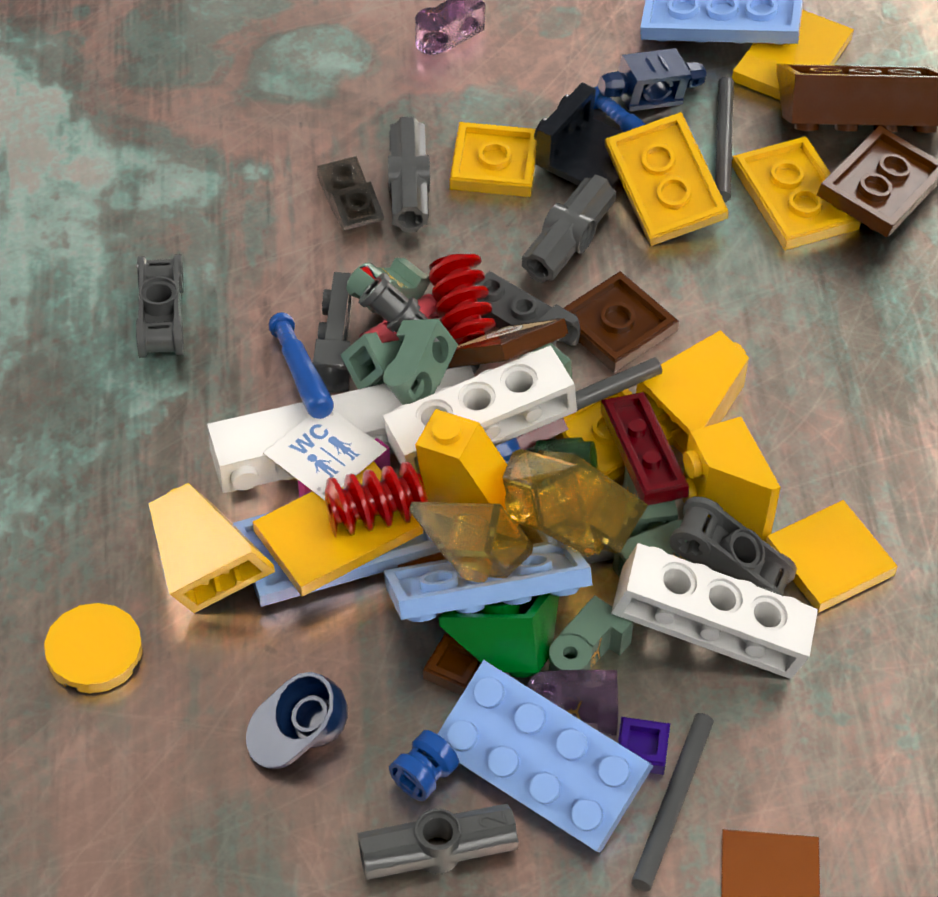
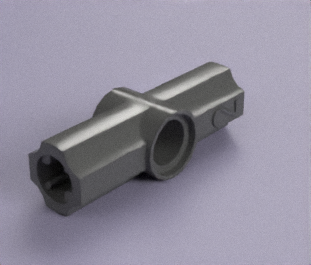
(408, 174)
(568, 228)
(406, 847)

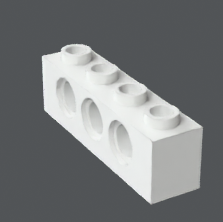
(501, 399)
(715, 611)

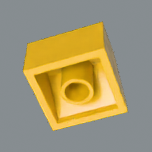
(732, 471)

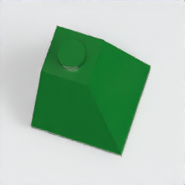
(507, 635)

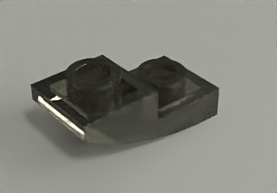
(349, 193)

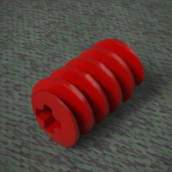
(459, 297)
(373, 497)

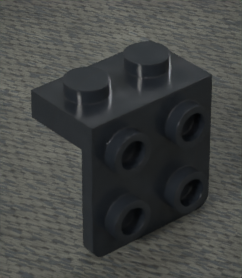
(574, 142)

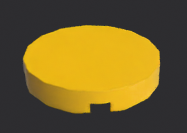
(93, 647)

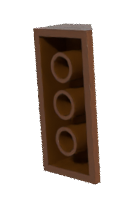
(859, 96)

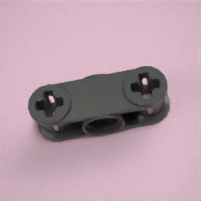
(160, 306)
(729, 547)

